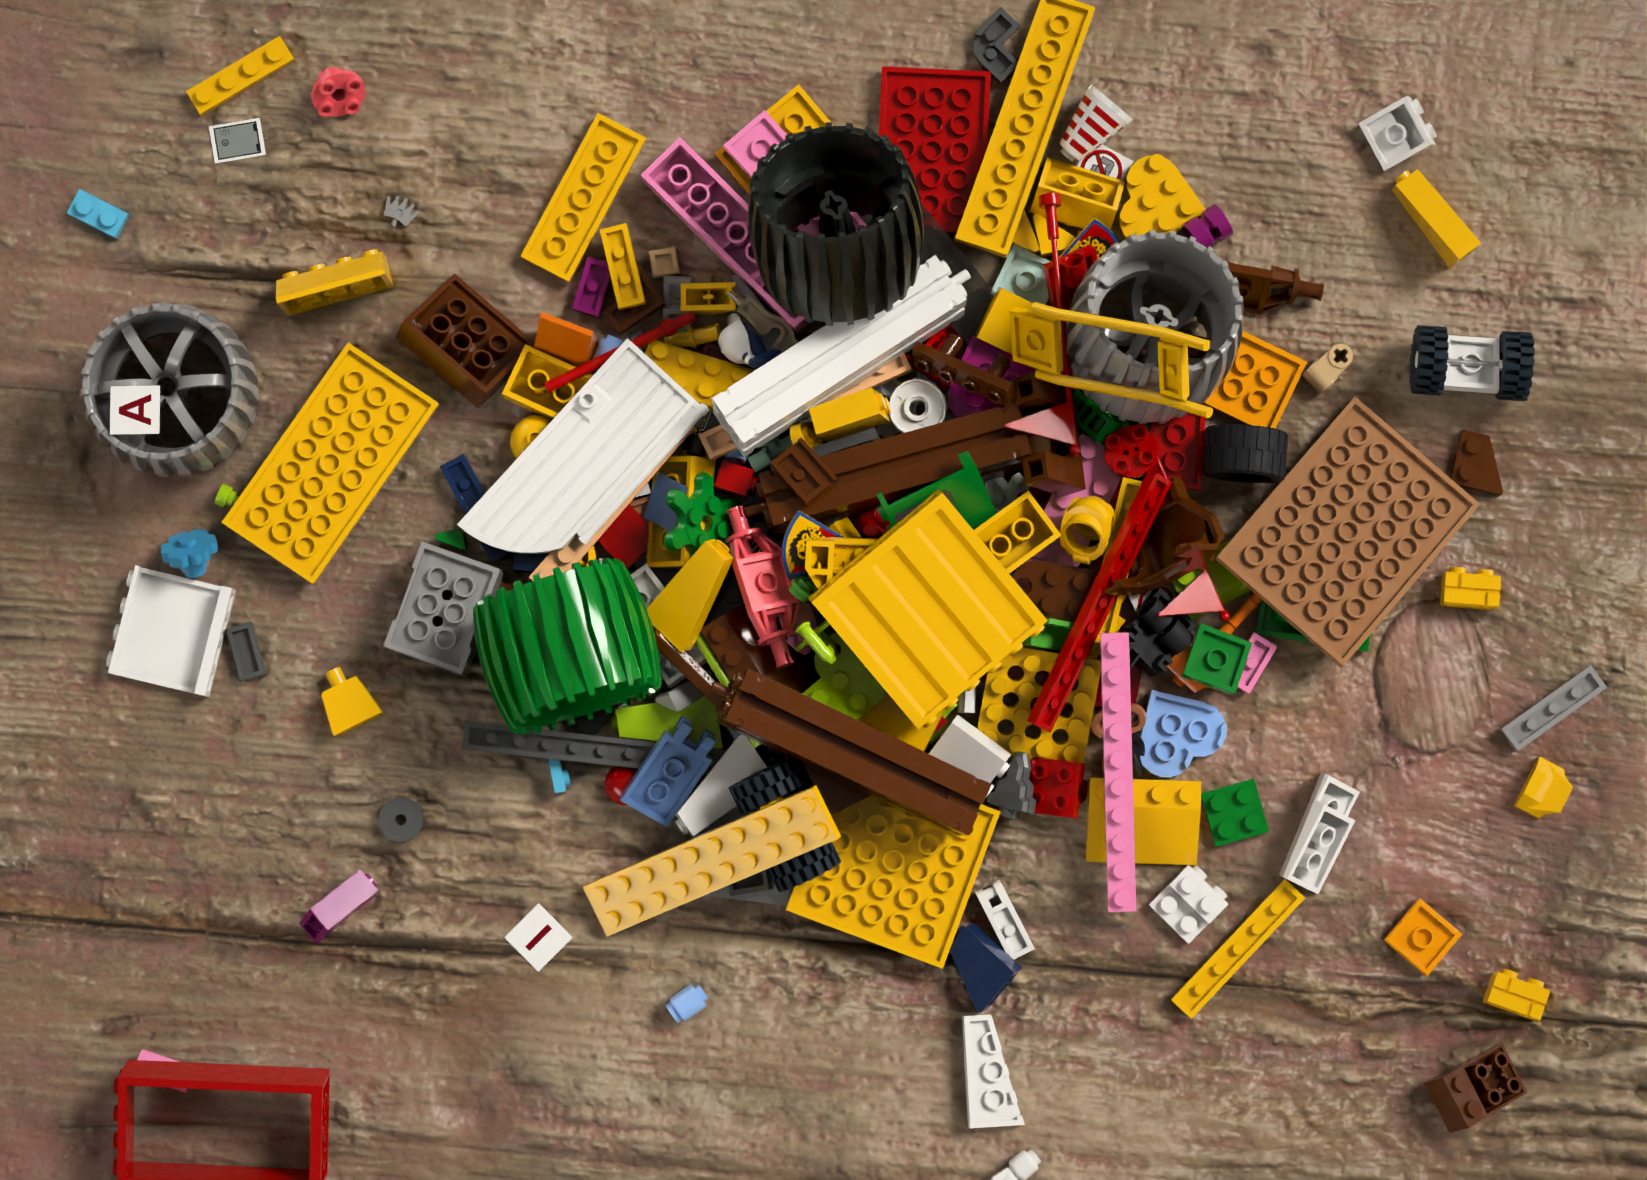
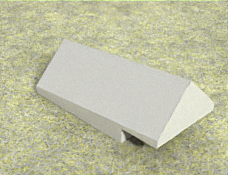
(1320, 833)

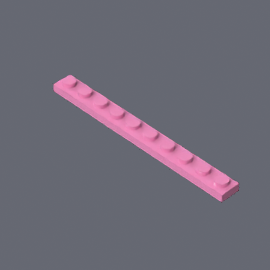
(1118, 772)

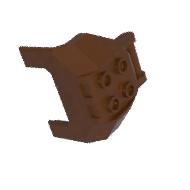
(1175, 545)

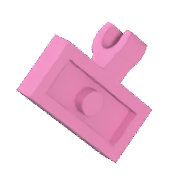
(1258, 658)

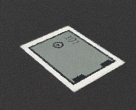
(237, 140)

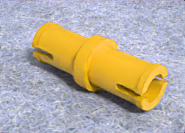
(694, 337)

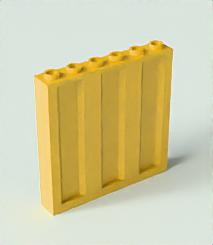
(928, 610)

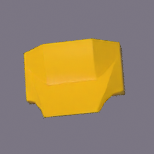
(1544, 790)

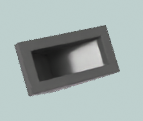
(754, 883)

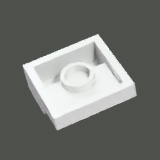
(1398, 132)
(1189, 903)

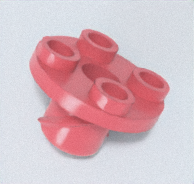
(338, 92)

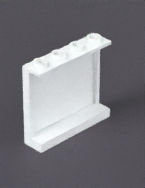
(170, 631)

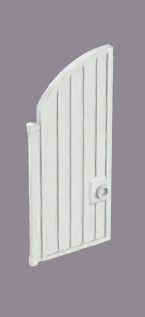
(586, 458)

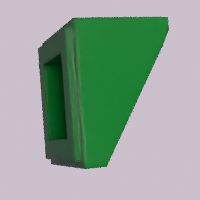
(453, 538)

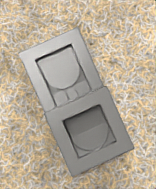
(672, 298)

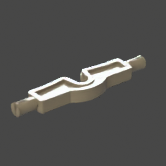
(763, 321)

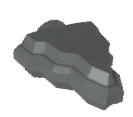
(1014, 789)

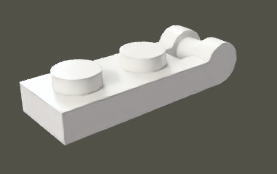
(1005, 921)

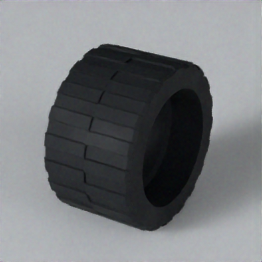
(1245, 453)

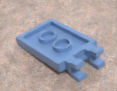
(669, 773)

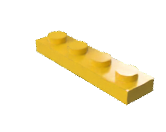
(240, 76)

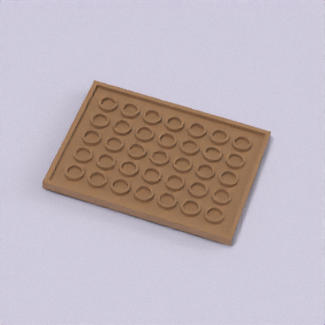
(1347, 532)

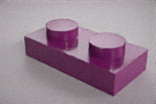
(592, 287)

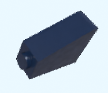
(982, 965)

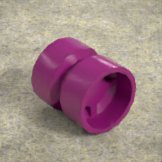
(1210, 227)

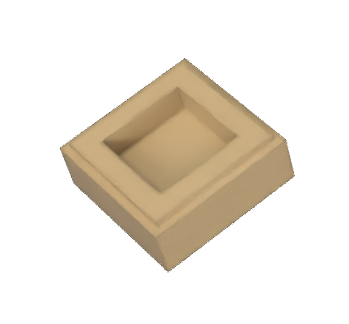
(664, 262)

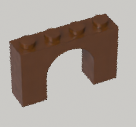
(1053, 470)

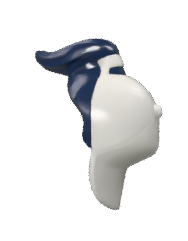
(743, 345)

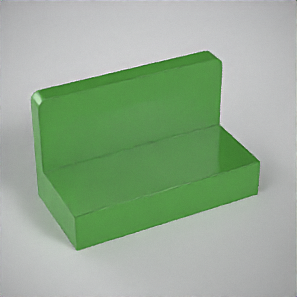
(1052, 636)

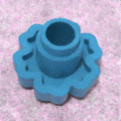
(190, 551)

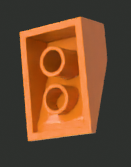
(565, 340)

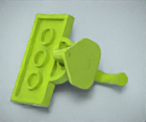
(843, 678)

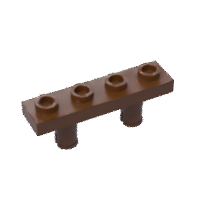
(973, 379)

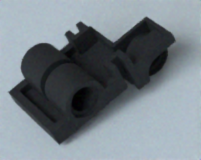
(1155, 638)

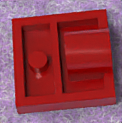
(1072, 270)
(1058, 787)

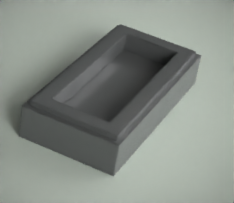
(246, 652)

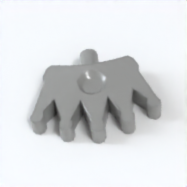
(399, 212)

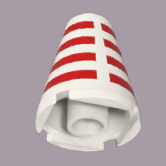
(1092, 125)

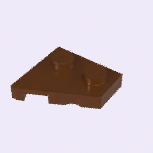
(1476, 464)

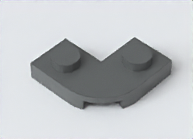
(989, 42)

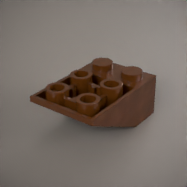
(1475, 1088)

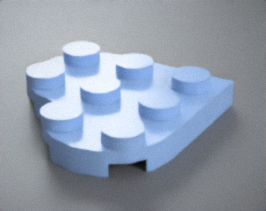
(1179, 731)

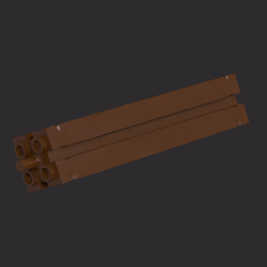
(898, 468)
(850, 751)

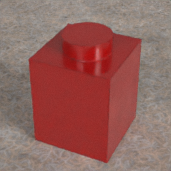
(735, 479)

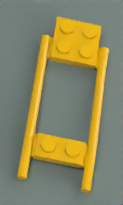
(1039, 344)

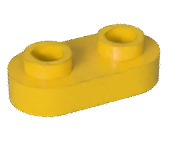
(807, 432)

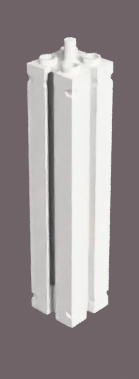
(837, 359)

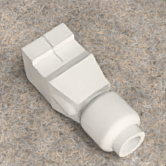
(1020, 1167)

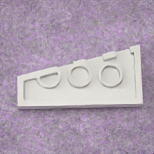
(987, 1079)

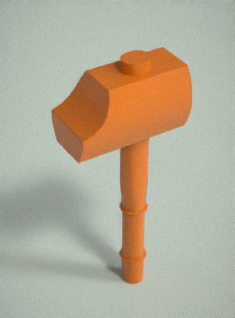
(1179, 660)

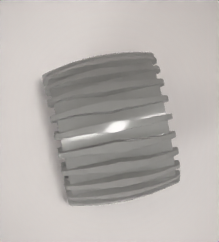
(1180, 271)
(128, 334)

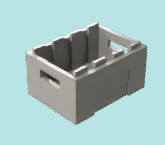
(454, 642)

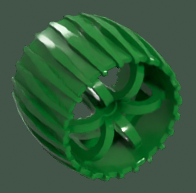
(566, 646)

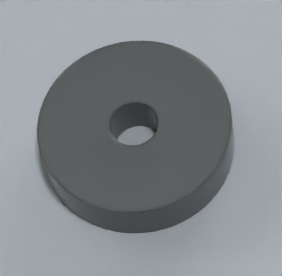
(413, 823)

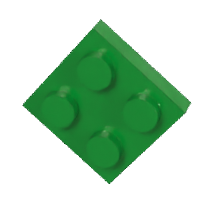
(1216, 659)
(1234, 812)

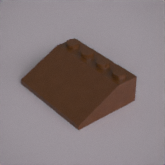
(464, 340)
(737, 649)

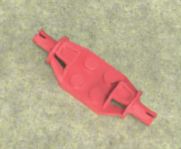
(763, 585)

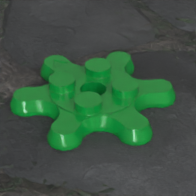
(691, 512)

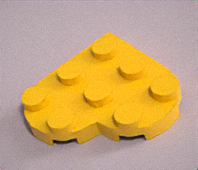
(1157, 199)

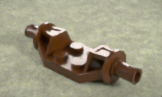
(1257, 285)

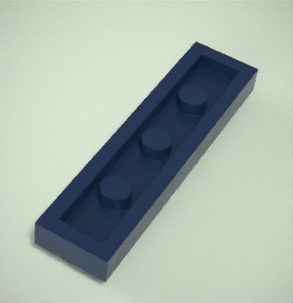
(468, 492)

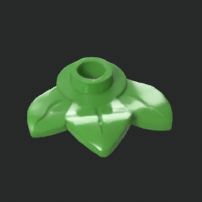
(802, 588)

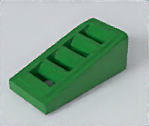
(1105, 426)

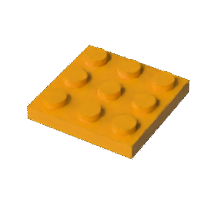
(1257, 383)

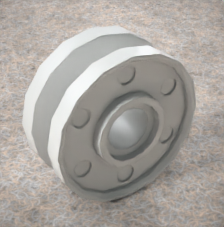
(916, 391)

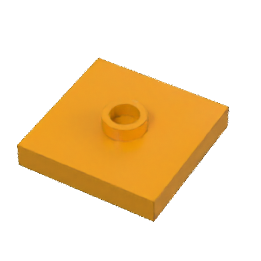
(1422, 937)

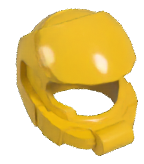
(1092, 520)

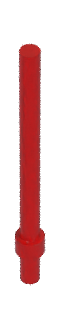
(667, 328)

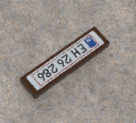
(688, 667)

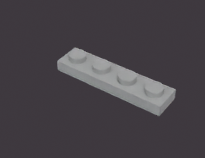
(1553, 708)

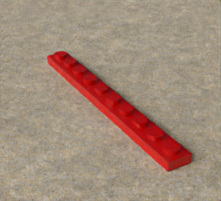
(1098, 603)

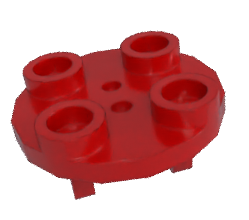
(1127, 440)

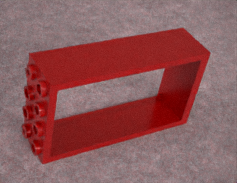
(219, 1077)

